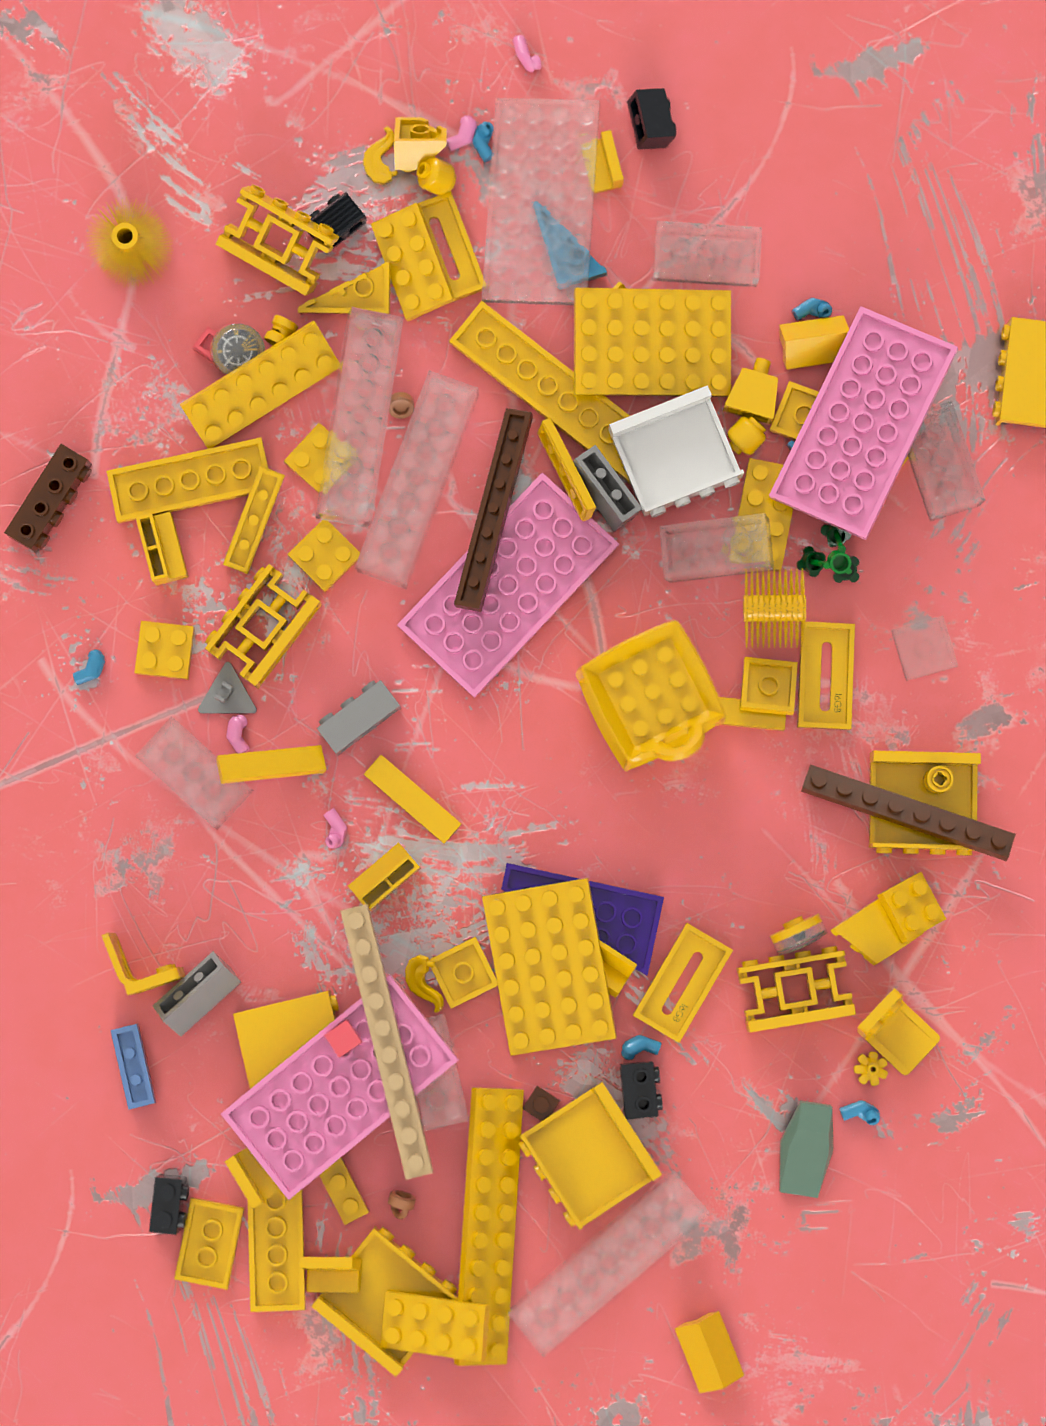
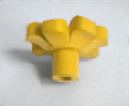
(865, 1068)

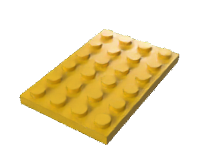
(651, 341)
(549, 966)

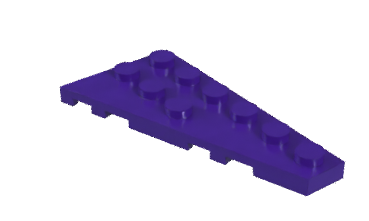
(624, 917)

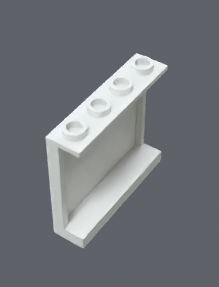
(675, 452)

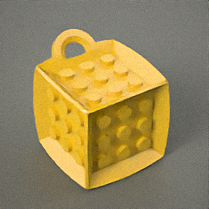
(651, 696)

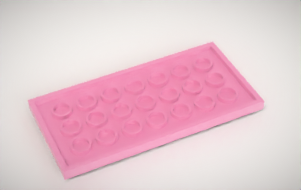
(863, 422)
(537, 568)
(326, 1104)

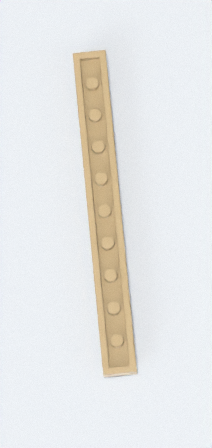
(387, 1041)

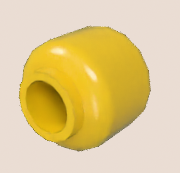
(436, 176)
(746, 435)

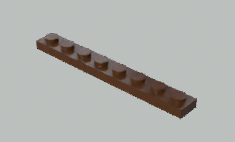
(493, 510)
(908, 812)

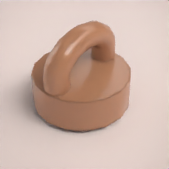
(401, 405)
(403, 1201)

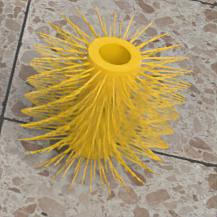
(129, 245)
(775, 608)

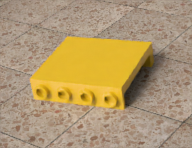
(1022, 374)
(903, 774)
(278, 1030)
(589, 1156)
(383, 1269)

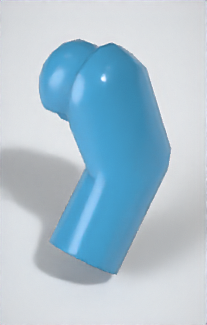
(481, 140)
(813, 307)
(93, 668)
(638, 1044)
(862, 1110)

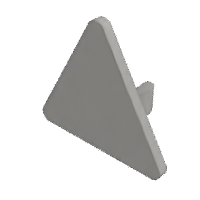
(227, 695)

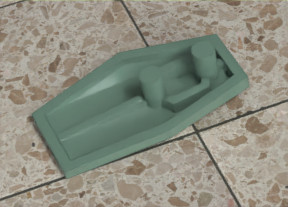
(806, 1149)

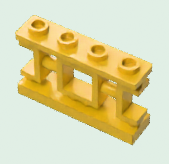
(265, 256)
(281, 639)
(799, 1010)

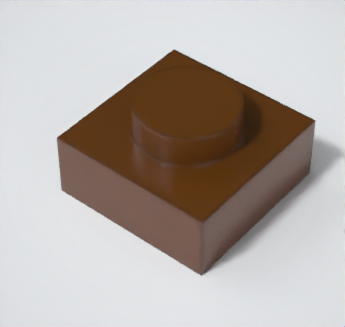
(540, 1104)

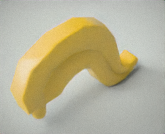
(372, 162)
(415, 979)

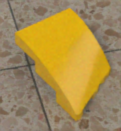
(871, 933)

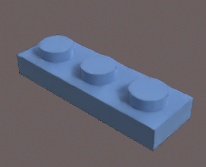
(133, 1066)

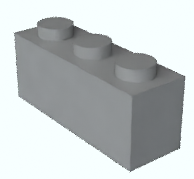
(606, 489)
(358, 716)
(196, 994)

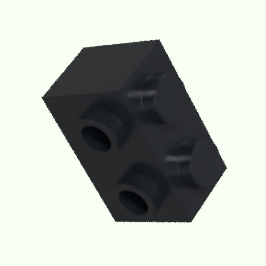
(651, 118)
(639, 1090)
(167, 1204)

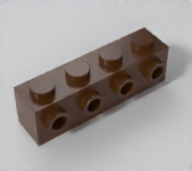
(49, 498)

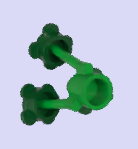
(838, 561)

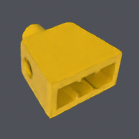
(754, 393)

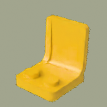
(165, 974)
(898, 1033)

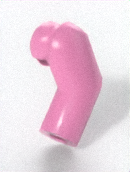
(465, 134)
(337, 831)

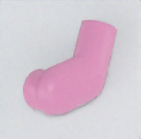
(523, 54)
(234, 733)

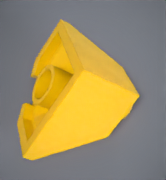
(416, 142)

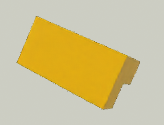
(812, 341)
(162, 548)
(384, 876)
(709, 1352)

